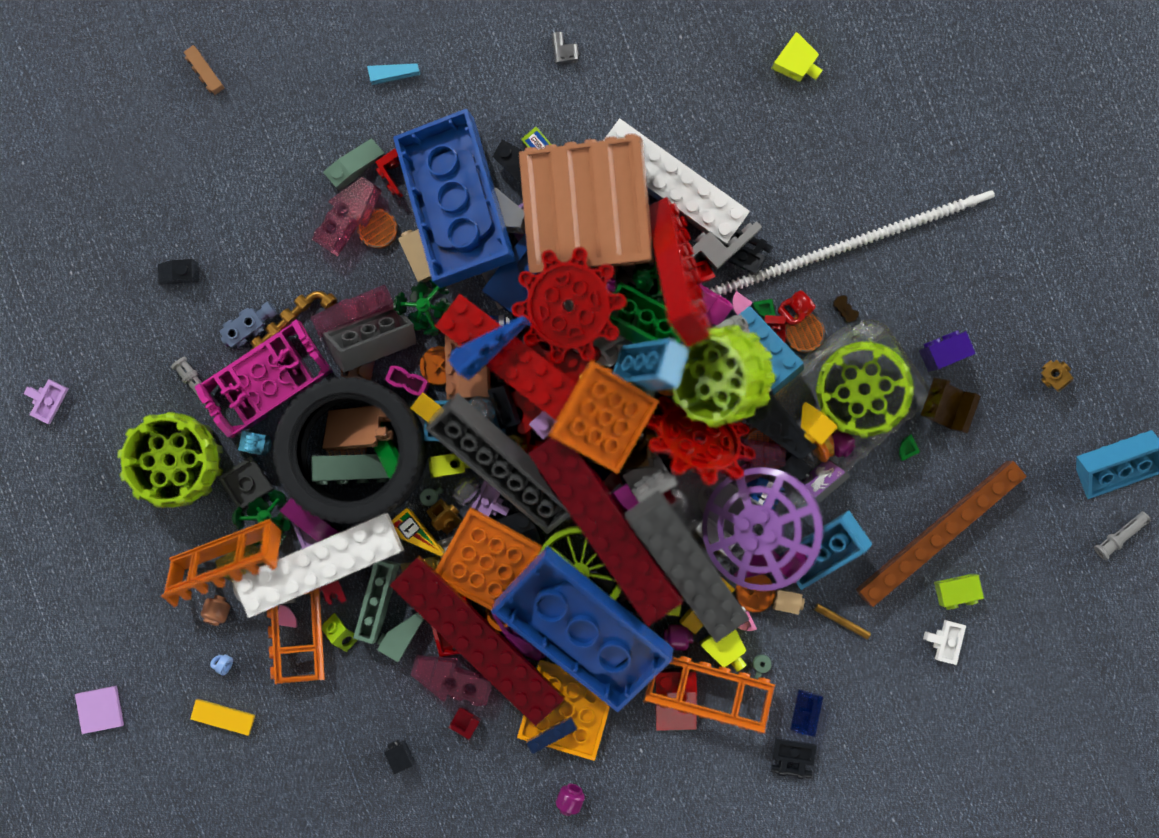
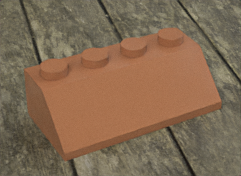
(455, 383)

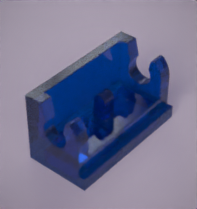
(806, 712)

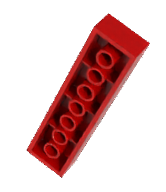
(678, 273)
(513, 363)

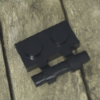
(751, 259)
(793, 752)

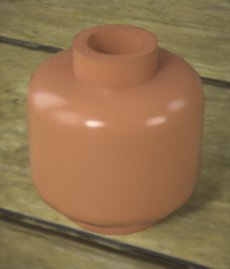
(215, 610)

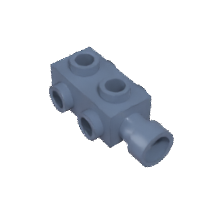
(243, 330)

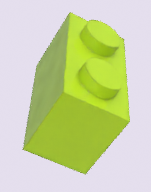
(959, 590)

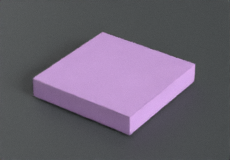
(99, 709)

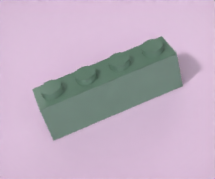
(347, 467)
(376, 601)

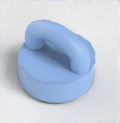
(224, 664)

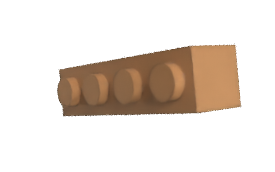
(204, 70)

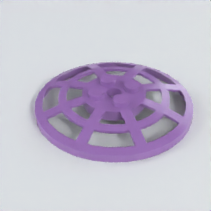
(773, 529)

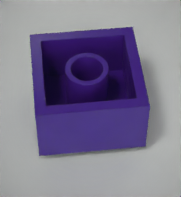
(940, 353)

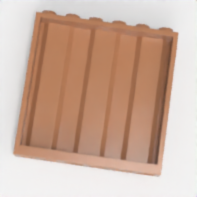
(587, 199)

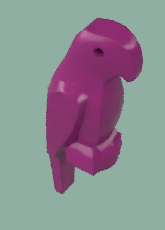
(520, 643)

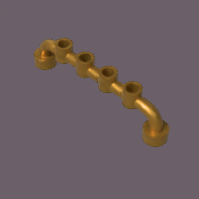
(288, 316)

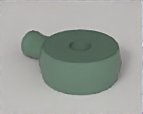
(434, 496)
(761, 669)

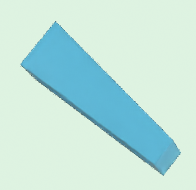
(387, 73)

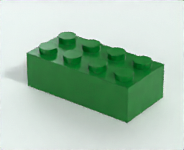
(642, 318)

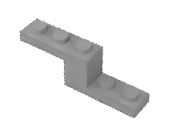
(715, 252)

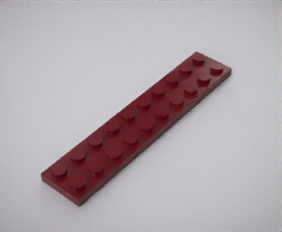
(477, 641)

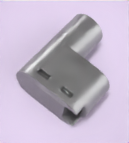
(564, 53)

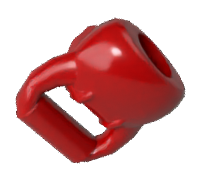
(800, 304)

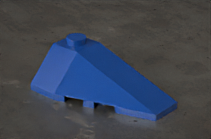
(477, 353)

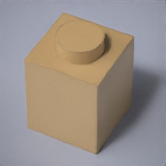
(788, 601)

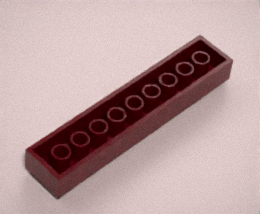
(607, 529)

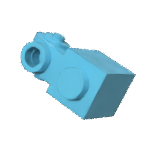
(254, 443)

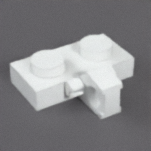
(947, 641)

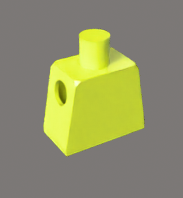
(797, 60)
(440, 465)
(726, 650)

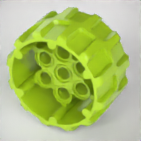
(751, 368)
(866, 400)
(133, 460)

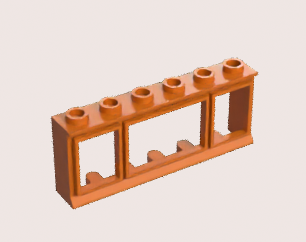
(264, 531)
(275, 651)
(705, 713)

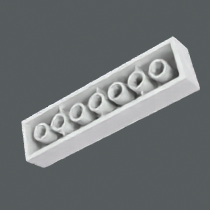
(695, 197)
(319, 564)

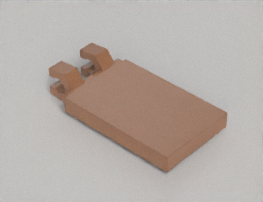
(355, 428)

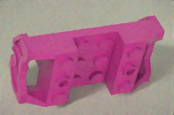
(263, 379)

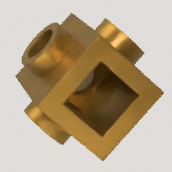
(1057, 382)
(447, 519)

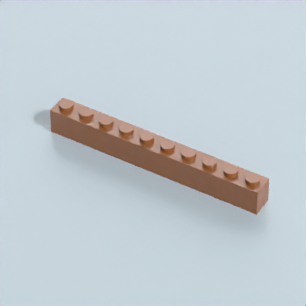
(940, 533)

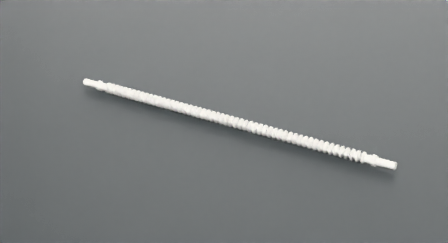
(971, 201)

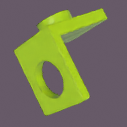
(337, 632)

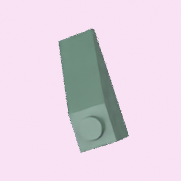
(353, 164)
(398, 638)

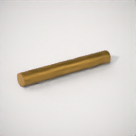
(842, 621)

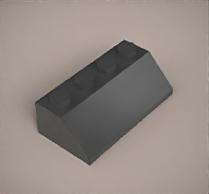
(370, 338)

